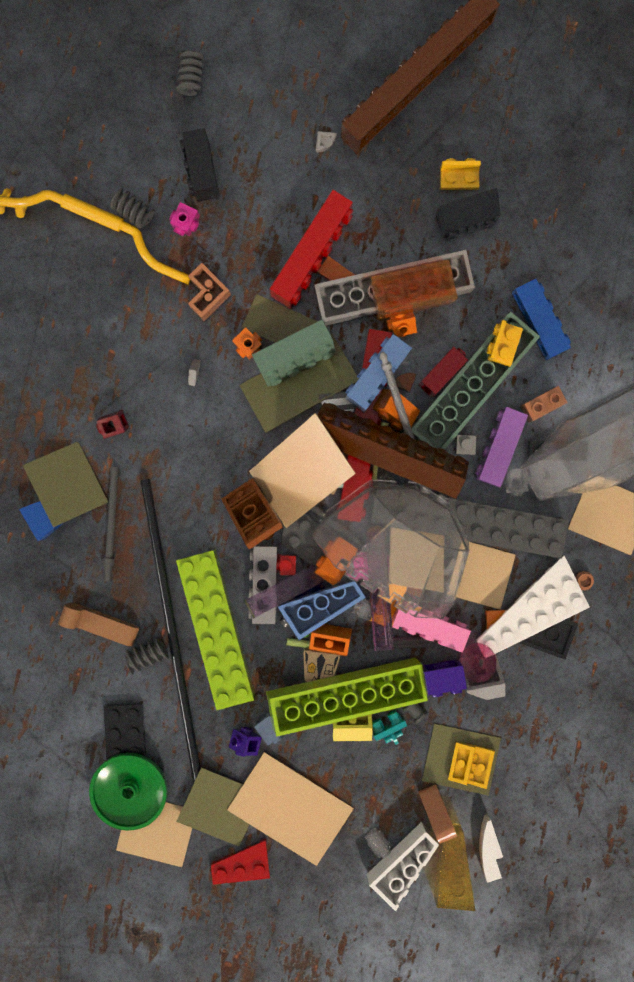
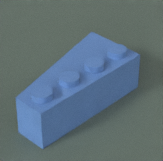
(373, 378)
(317, 608)

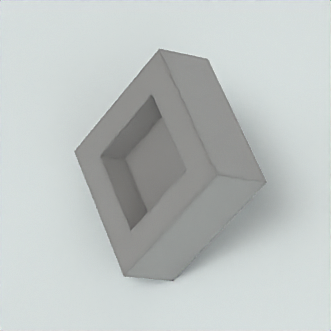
(465, 444)

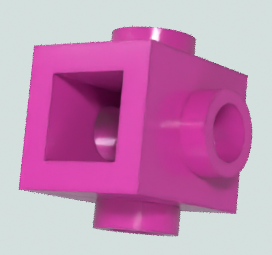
(184, 220)

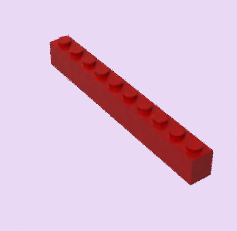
(361, 468)

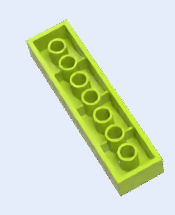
(216, 629)
(346, 696)

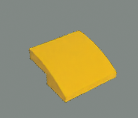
(471, 765)

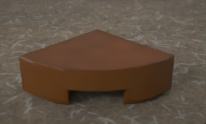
(405, 381)

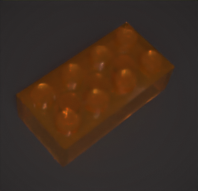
(413, 289)

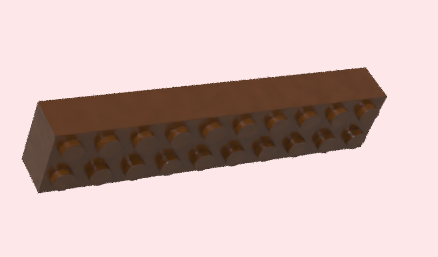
(417, 72)

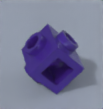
(245, 742)

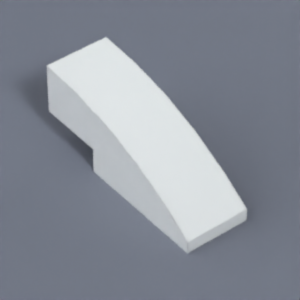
(489, 850)

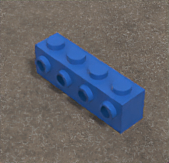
(541, 319)

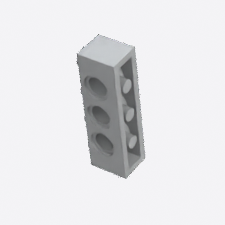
(269, 554)

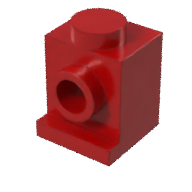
(286, 564)

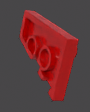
(242, 866)

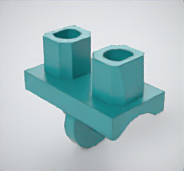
(387, 731)

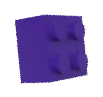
(444, 677)

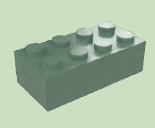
(295, 353)

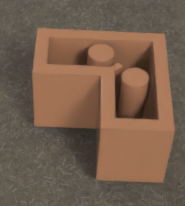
(211, 292)

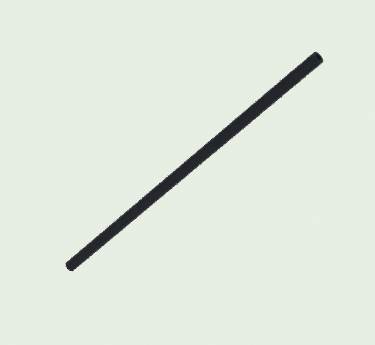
(171, 627)

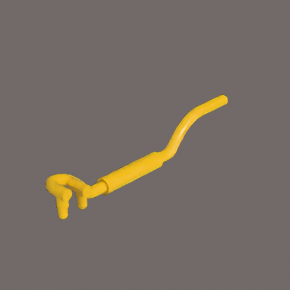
(95, 214)

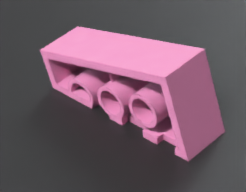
(441, 630)

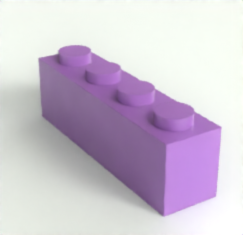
(501, 447)

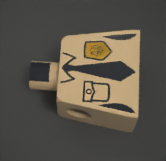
(319, 664)

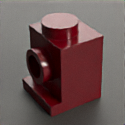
(106, 429)

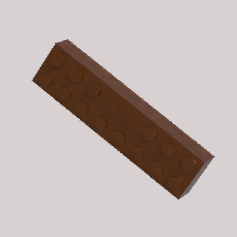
(395, 451)

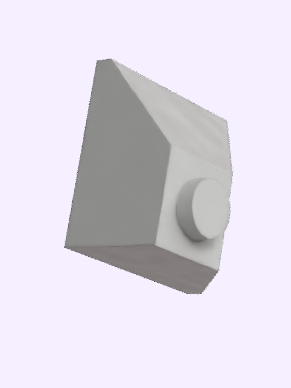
(489, 689)

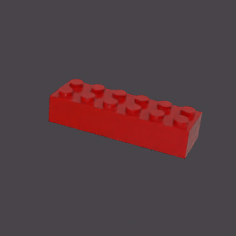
(311, 249)

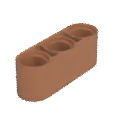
(437, 814)

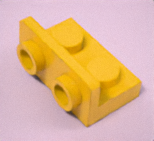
(459, 174)
(504, 343)

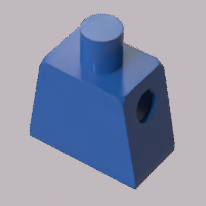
(38, 521)

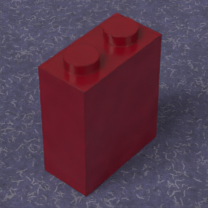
(443, 371)

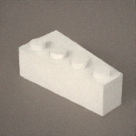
(402, 866)

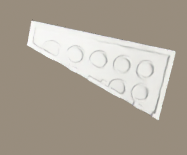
(542, 605)

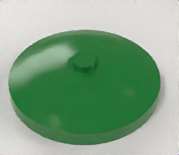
(128, 791)

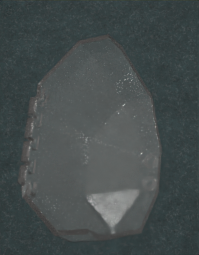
(398, 543)

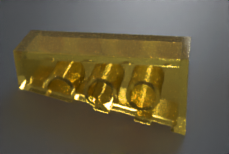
(453, 878)

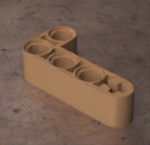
(98, 623)

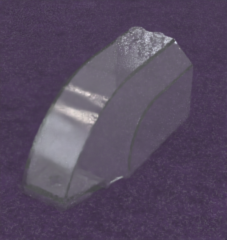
(586, 450)

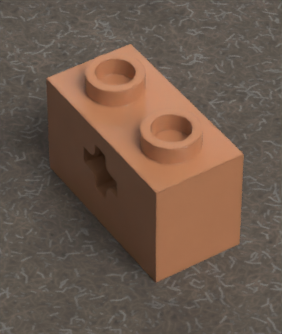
(543, 404)

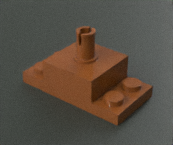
(251, 513)

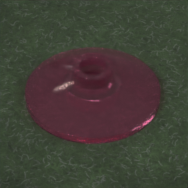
(470, 662)

